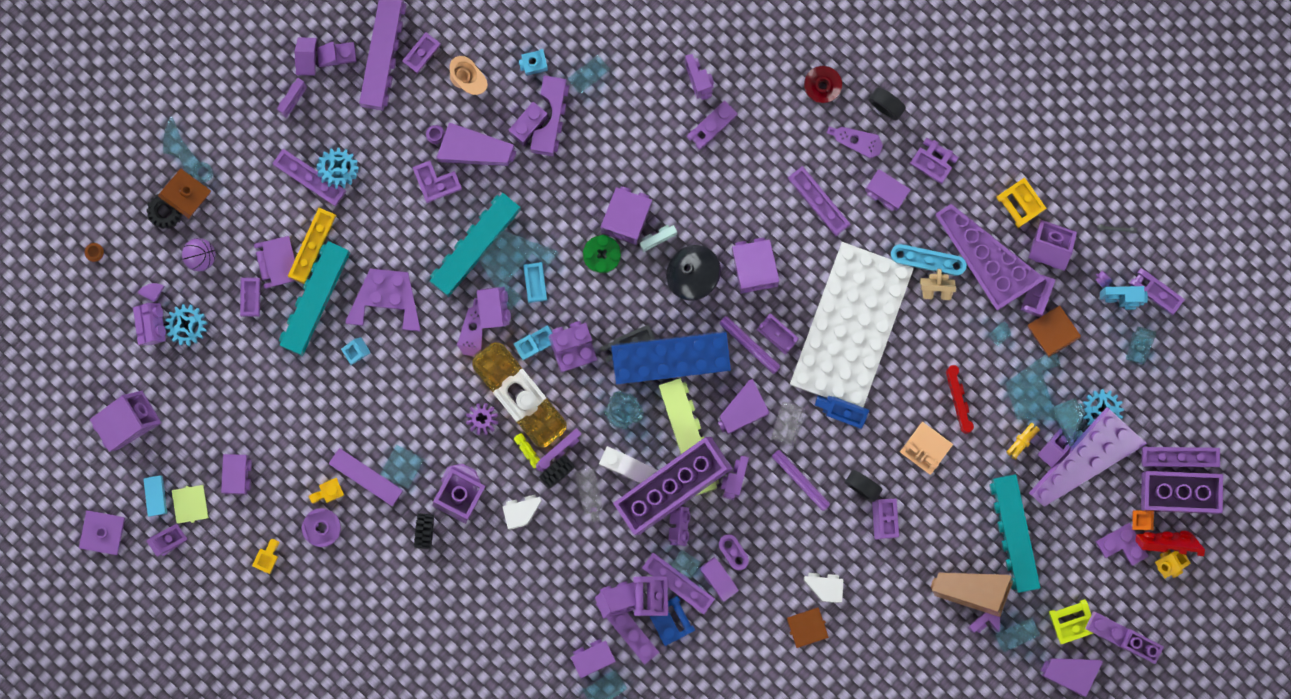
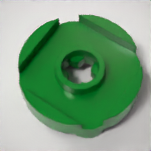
(612, 256)

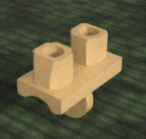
(937, 282)

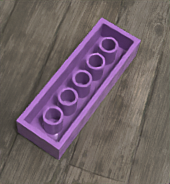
(672, 485)

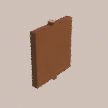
(807, 627)

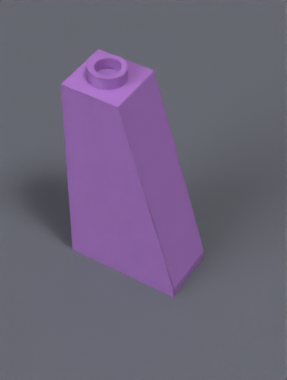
(471, 147)

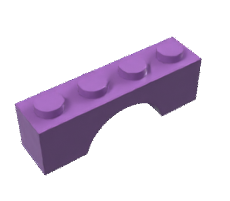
(545, 139)

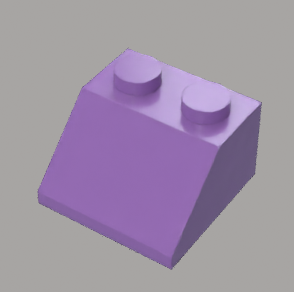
(1052, 245)
(458, 496)

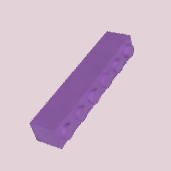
(381, 54)

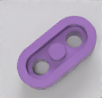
(733, 552)

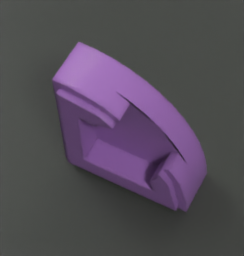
(151, 291)

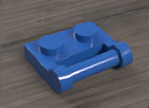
(666, 627)

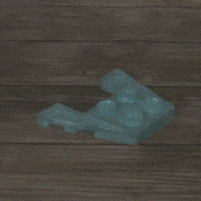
(507, 256)
(1029, 391)

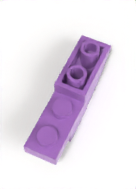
(1124, 638)

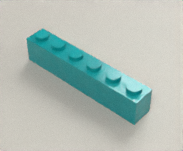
(479, 238)
(314, 299)
(1015, 533)

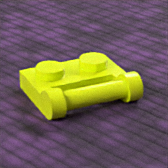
(1074, 628)

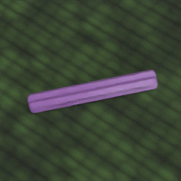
(749, 344)
(801, 480)

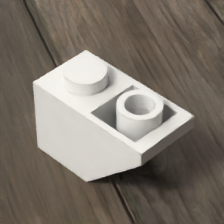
(520, 513)
(826, 589)

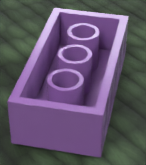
(1182, 492)

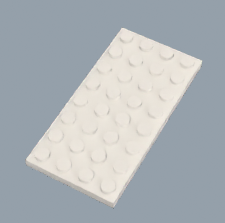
(851, 325)

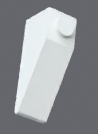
(626, 465)

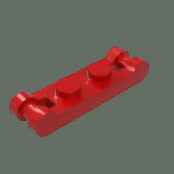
(960, 406)

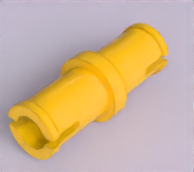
(1023, 441)

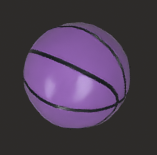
(198, 254)

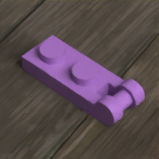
(712, 124)
(1158, 292)
(557, 452)

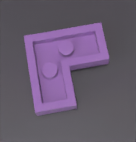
(433, 187)
(1123, 539)

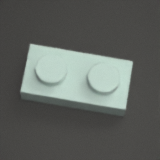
(664, 234)

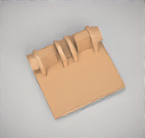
(926, 448)

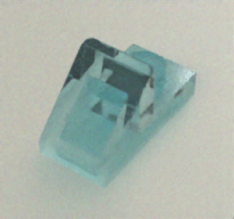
(1140, 345)

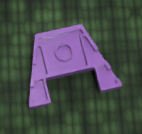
(389, 291)

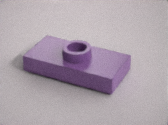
(250, 297)

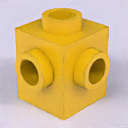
(1172, 563)

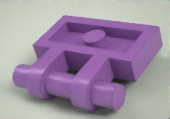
(930, 165)

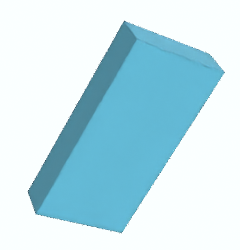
(535, 282)

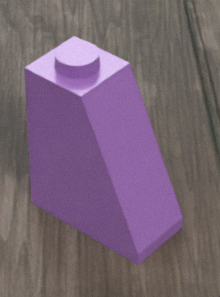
(743, 410)
(1072, 674)

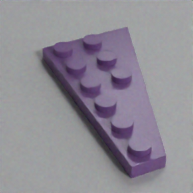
(993, 265)
(1094, 451)

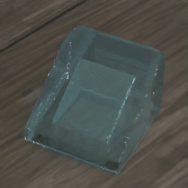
(1000, 333)

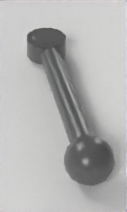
(1101, 227)

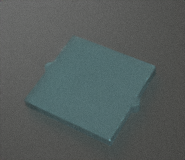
(402, 466)

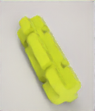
(526, 449)

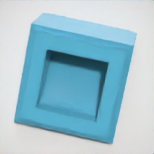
(355, 350)

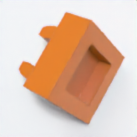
(1143, 520)

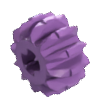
(477, 424)

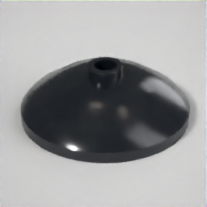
(701, 277)

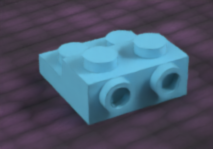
(1128, 297)

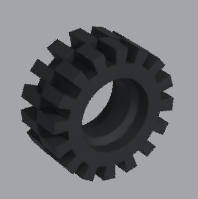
(156, 219)
(557, 471)
(424, 531)

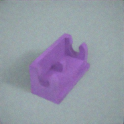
(1037, 297)
(777, 334)
(885, 519)

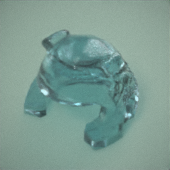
(623, 410)

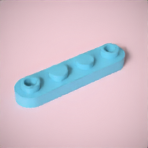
(928, 259)

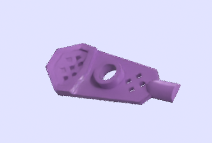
(863, 143)
(471, 336)

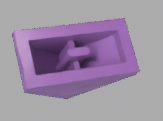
(305, 56)

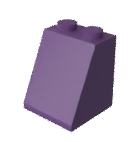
(626, 215)
(755, 265)
(125, 420)

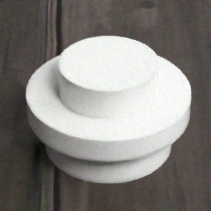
(525, 400)

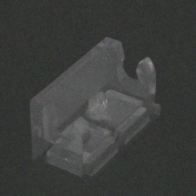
(788, 423)

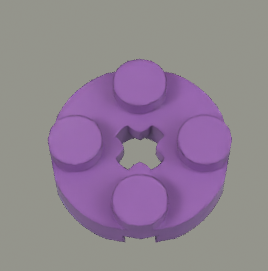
(327, 518)

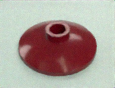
(824, 75)

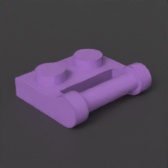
(656, 596)

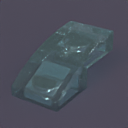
(589, 74)

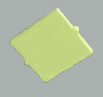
(190, 504)

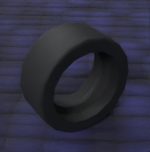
(887, 103)
(863, 485)

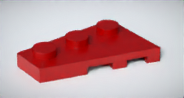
(1178, 541)

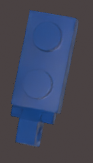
(843, 410)

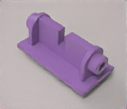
(680, 534)

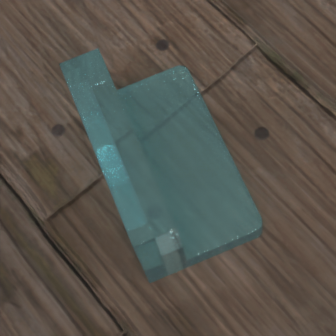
(606, 687)

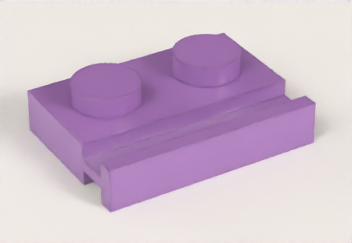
(292, 97)

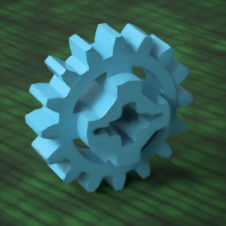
(337, 160)
(193, 321)
(1102, 401)

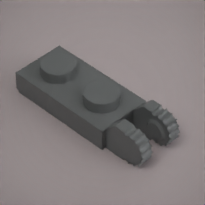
(641, 334)

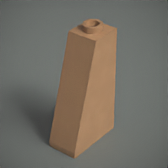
(977, 591)

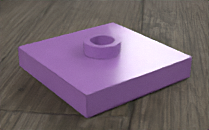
(102, 532)

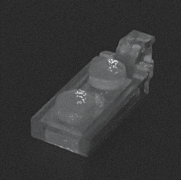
(589, 493)

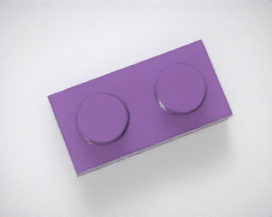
(421, 53)

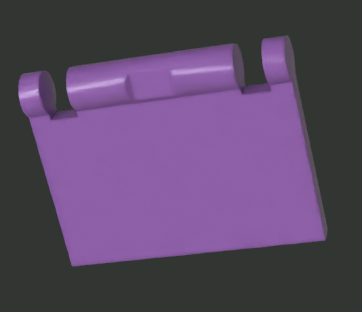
(275, 261)

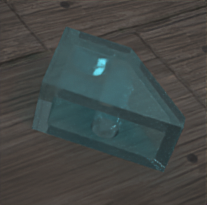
(1070, 419)
(1017, 634)

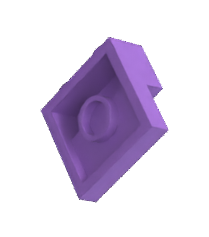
(700, 80)
(572, 346)
(733, 482)

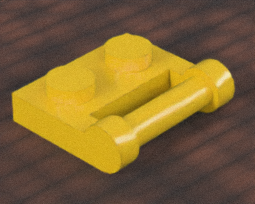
(1026, 199)

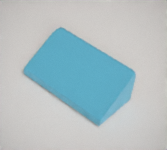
(155, 496)

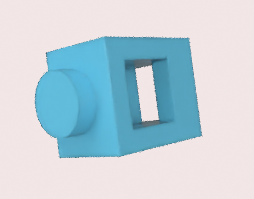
(538, 67)

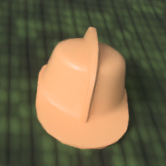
(467, 76)

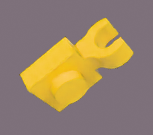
(329, 491)
(266, 559)

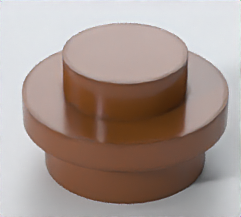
(94, 252)

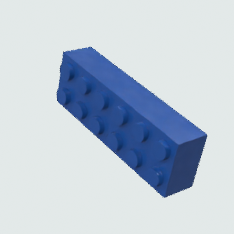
(670, 357)

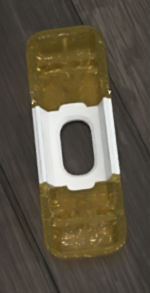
(499, 372)

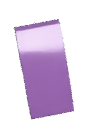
(718, 579)

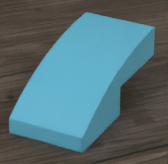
(534, 343)

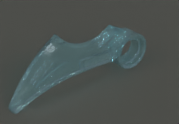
(175, 146)

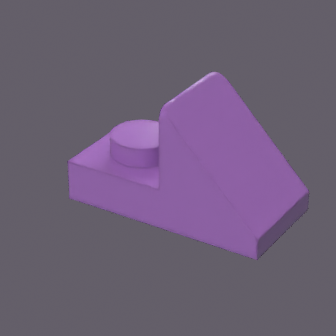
(336, 54)
(166, 540)
(980, 623)

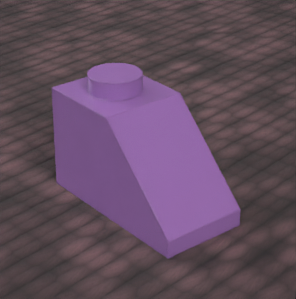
(1054, 449)

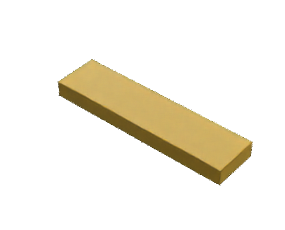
(311, 245)

